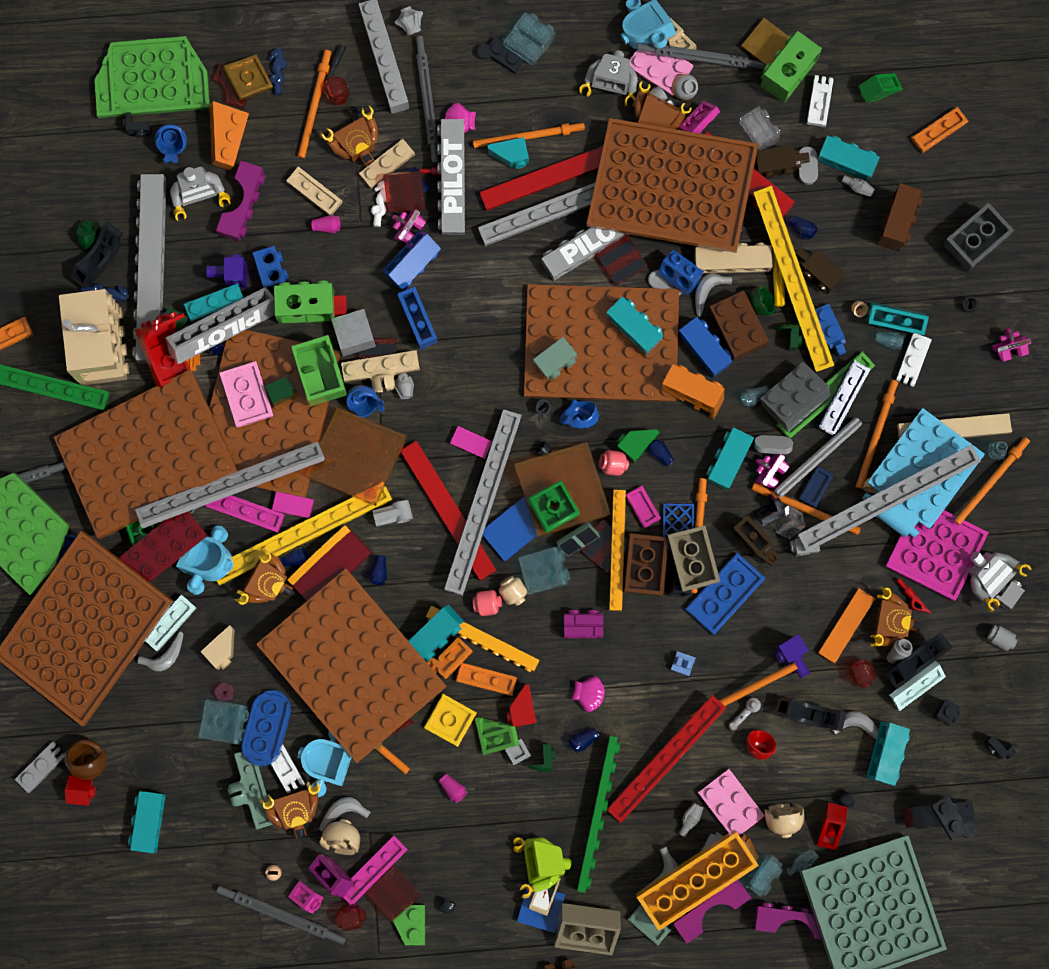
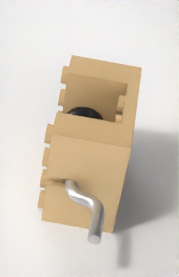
(93, 337)

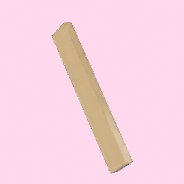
(973, 426)

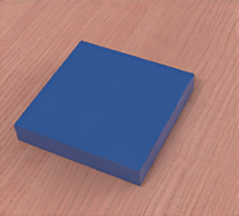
(537, 919)

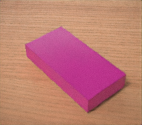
(471, 442)
(293, 505)
(643, 507)

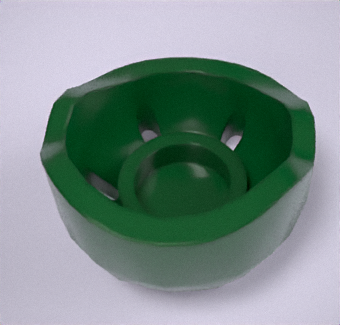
(762, 301)

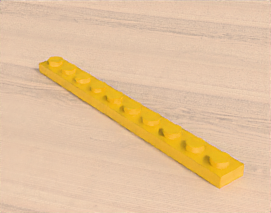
(793, 279)
(303, 533)

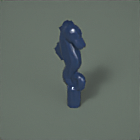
(278, 64)
(118, 296)

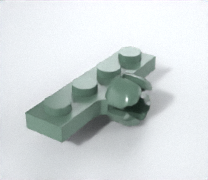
(251, 791)

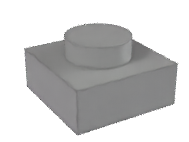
(518, 753)

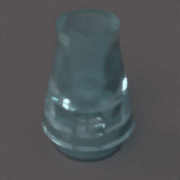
(890, 339)
(752, 396)
(994, 451)

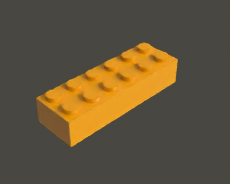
(696, 879)

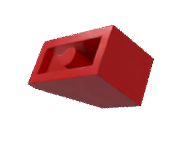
(522, 709)
(832, 826)

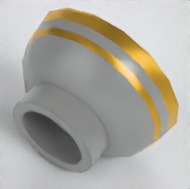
(685, 87)

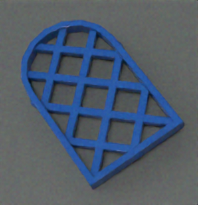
(678, 519)

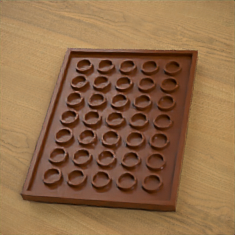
(672, 185)
(607, 361)
(294, 421)
(144, 452)
(83, 628)
(351, 665)

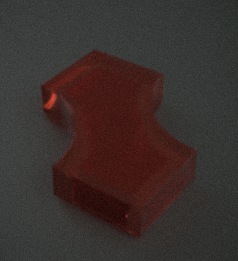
(231, 98)

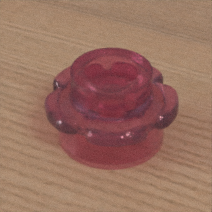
(219, 692)

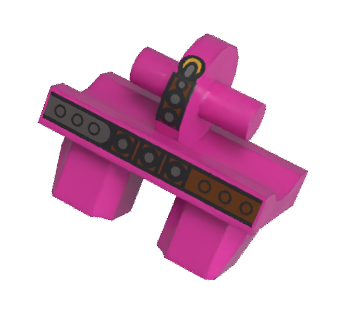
(412, 219)
(1003, 348)
(768, 468)

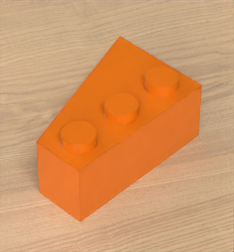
(226, 134)
(694, 389)

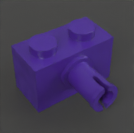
(234, 271)
(792, 652)

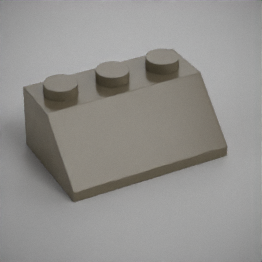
(693, 558)
(587, 929)

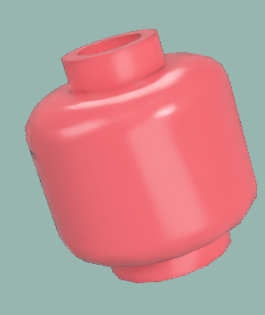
(613, 463)
(487, 603)

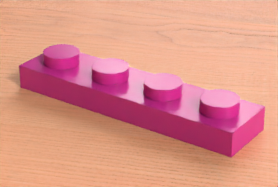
(248, 512)
(375, 869)

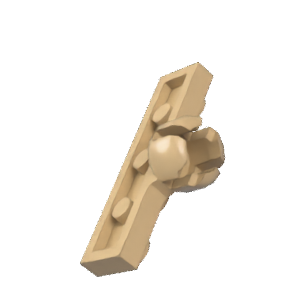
(381, 369)

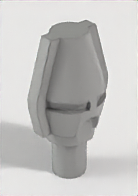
(859, 186)
(404, 386)
(691, 818)

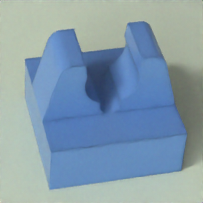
(683, 663)

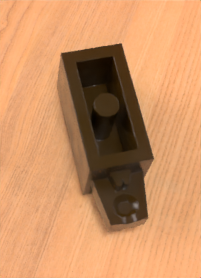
(780, 161)
(819, 269)
(755, 540)

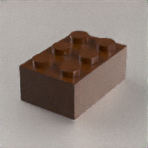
(900, 217)
(738, 325)
(645, 565)

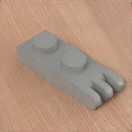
(40, 768)

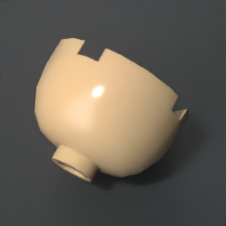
(784, 819)
(342, 837)

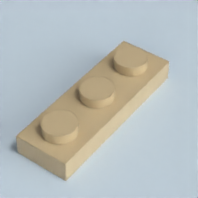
(387, 163)
(314, 191)

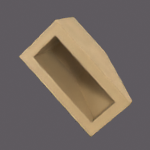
(221, 649)

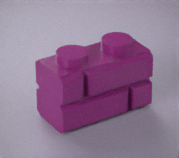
(583, 625)
(331, 875)

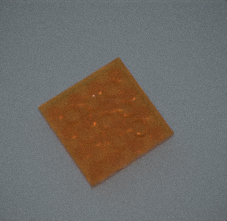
(357, 456)
(577, 472)

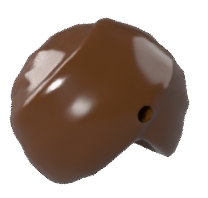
(85, 759)

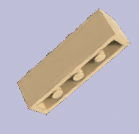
(746, 260)

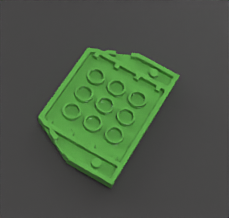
(151, 78)
(28, 534)

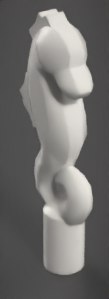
(379, 209)

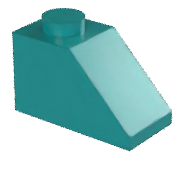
(510, 152)

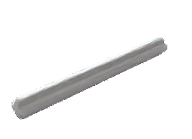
(819, 456)

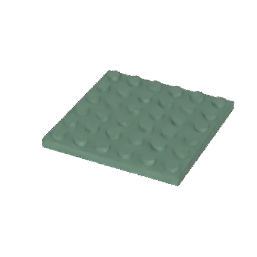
(873, 908)

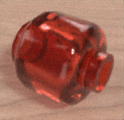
(336, 90)
(862, 673)
(350, 917)

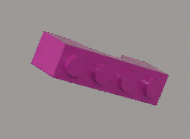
(233, 224)
(770, 918)
(690, 924)

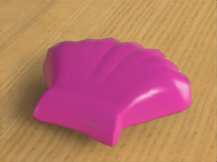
(458, 111)
(589, 693)

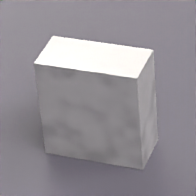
(353, 332)

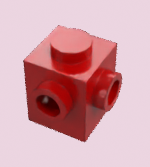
(79, 791)

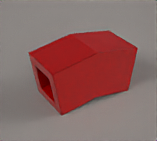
(340, 305)

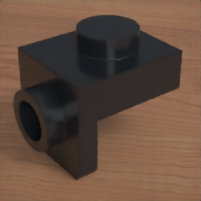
(138, 129)
(771, 512)
(997, 748)

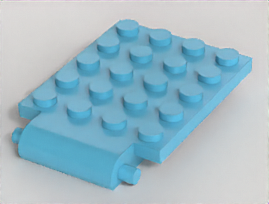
(919, 447)

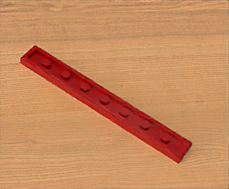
(541, 179)
(444, 504)
(666, 758)

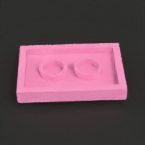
(659, 69)
(246, 394)
(731, 803)

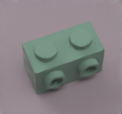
(555, 359)

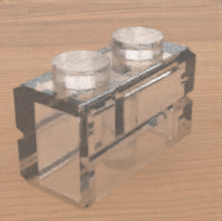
(760, 128)

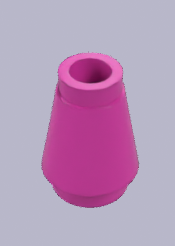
(326, 224)
(453, 789)

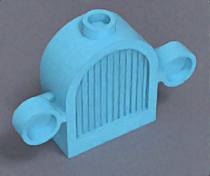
(646, 24)
(207, 560)
(325, 761)

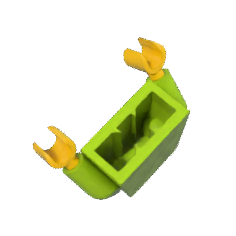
(543, 863)

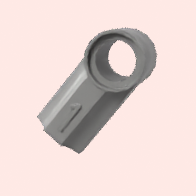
(398, 512)

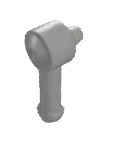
(752, 705)

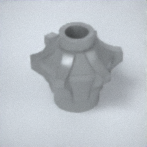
(410, 20)

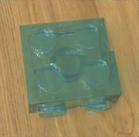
(529, 38)
(544, 570)
(223, 722)
(764, 875)

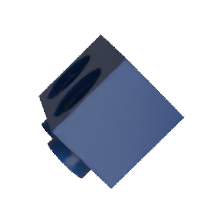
(267, 269)
(680, 272)

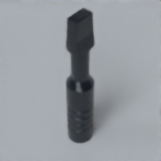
(336, 60)

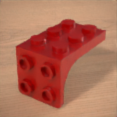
(153, 342)

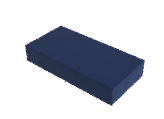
(816, 487)

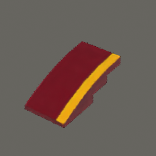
(338, 553)

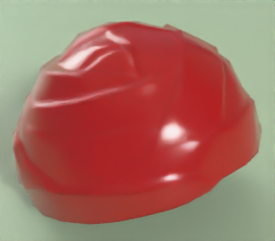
(760, 744)

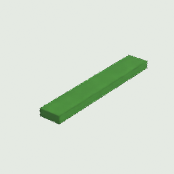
(833, 384)

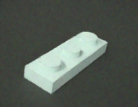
(170, 622)
(917, 685)

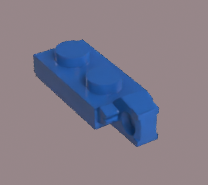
(831, 329)

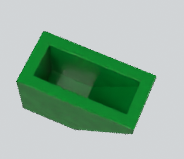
(880, 87)
(636, 443)

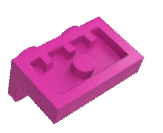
(700, 118)

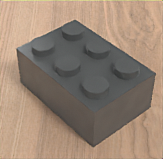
(978, 237)
(795, 396)

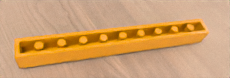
(617, 550)
(492, 643)

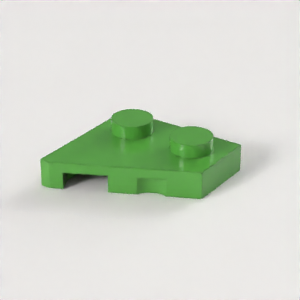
(495, 735)
(412, 925)

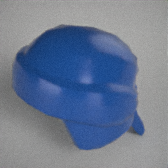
(170, 141)
(363, 401)

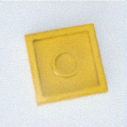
(450, 720)

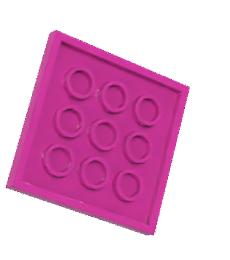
(938, 555)

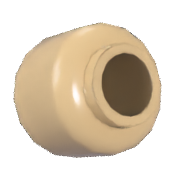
(513, 591)

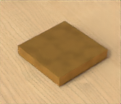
(765, 42)
(247, 77)

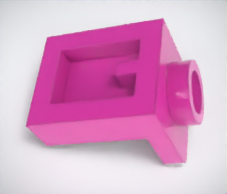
(306, 897)

